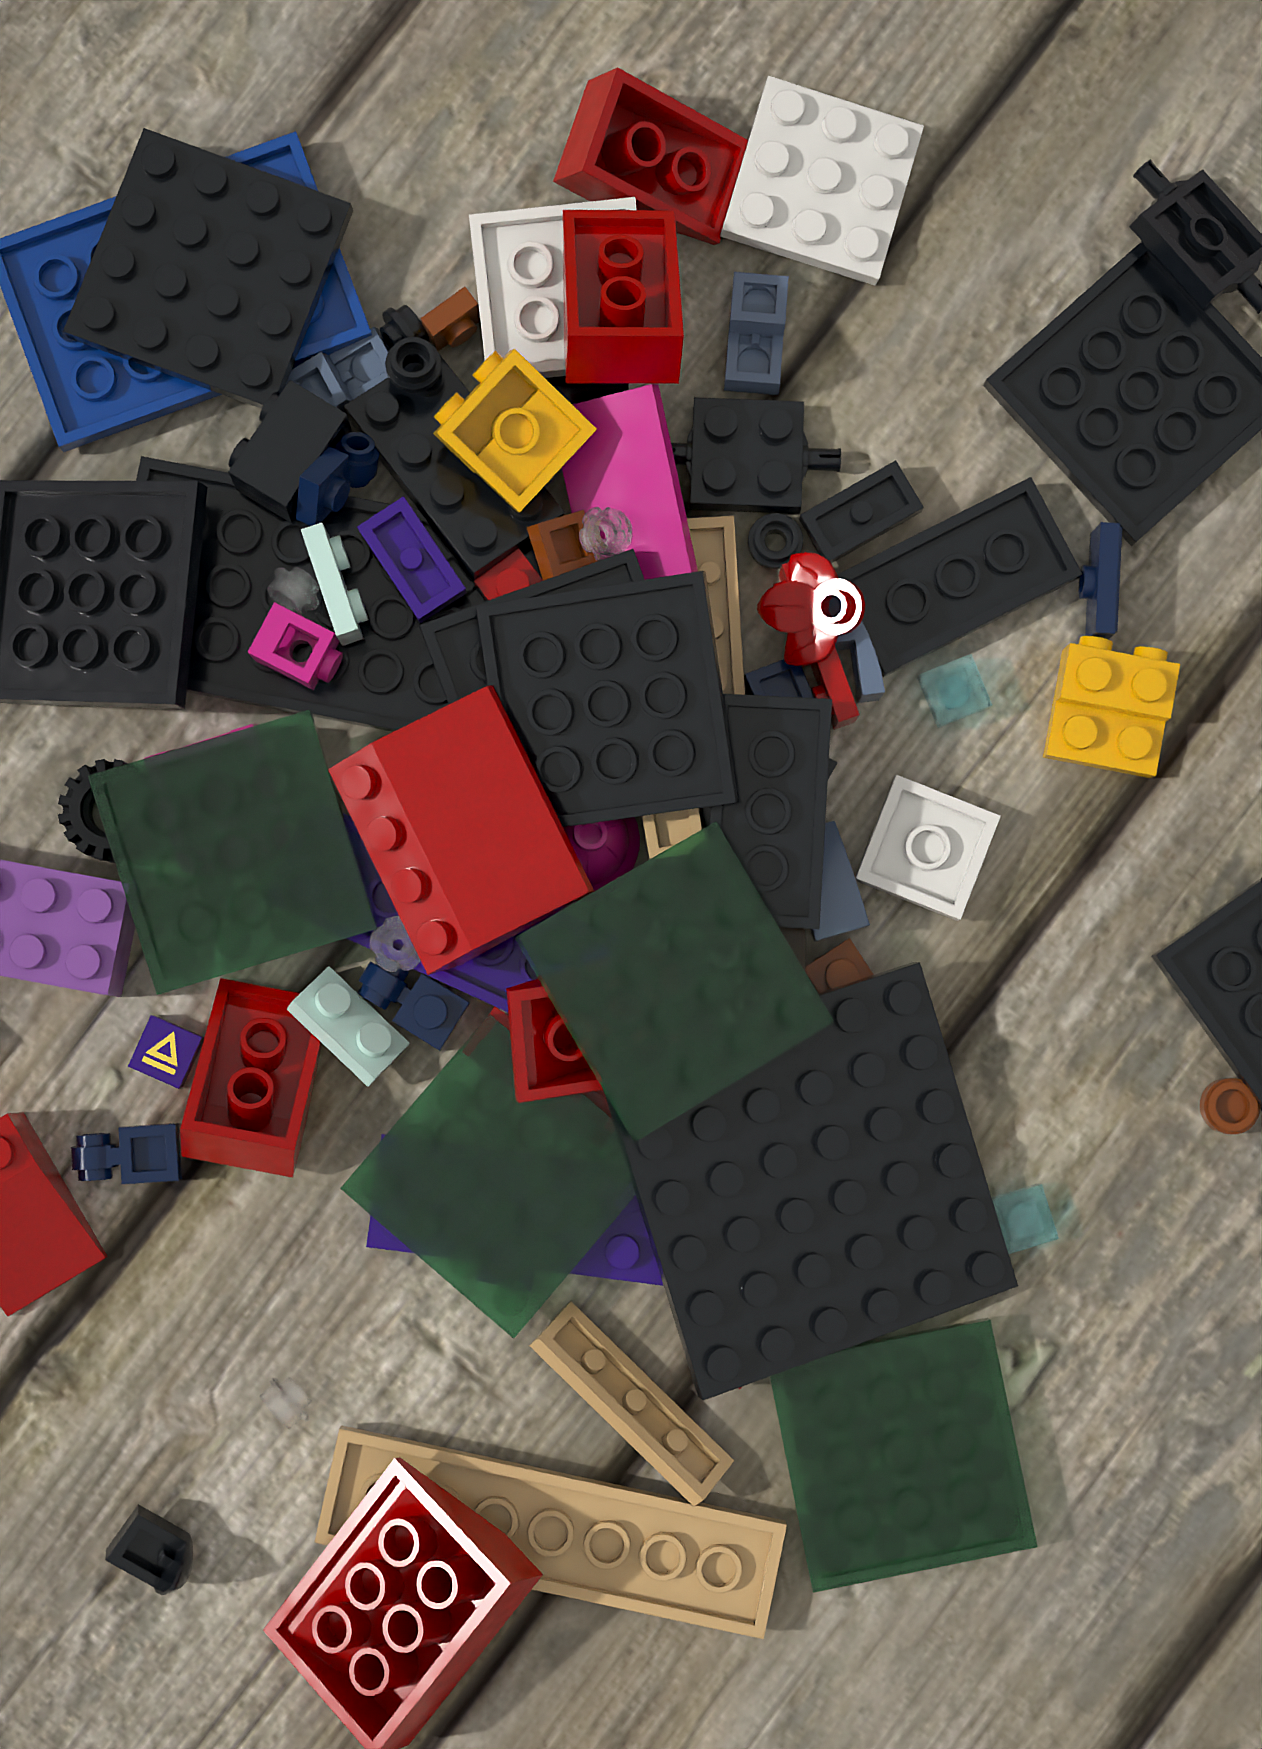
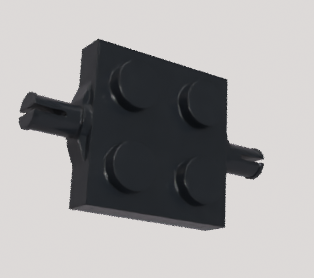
(1200, 237)
(749, 455)

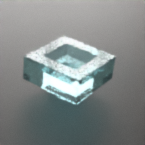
(954, 691)
(1025, 1218)

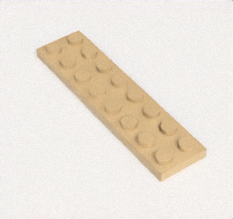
(589, 1534)

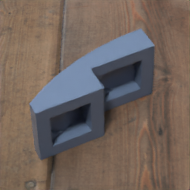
(756, 333)
(346, 372)
(865, 664)
(840, 897)

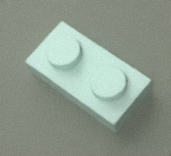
(328, 560)
(348, 1026)

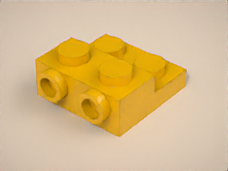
(512, 428)
(1111, 707)

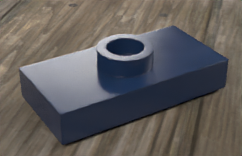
(1102, 580)

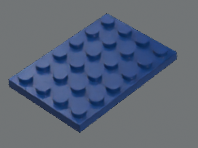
(99, 393)

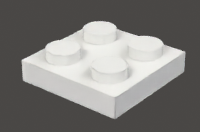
(927, 847)

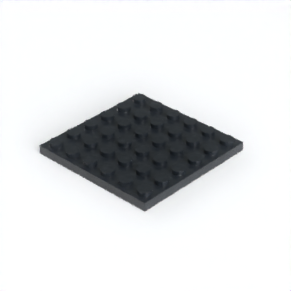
(821, 1194)

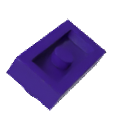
(412, 559)

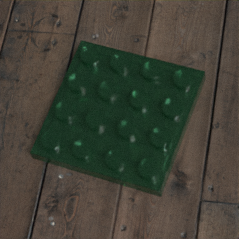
(233, 851)
(674, 981)
(495, 1186)
(903, 1456)

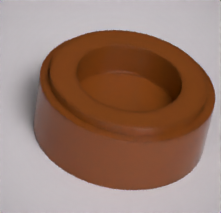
(1229, 1106)

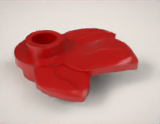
(803, 608)

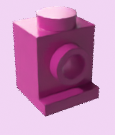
(282, 633)

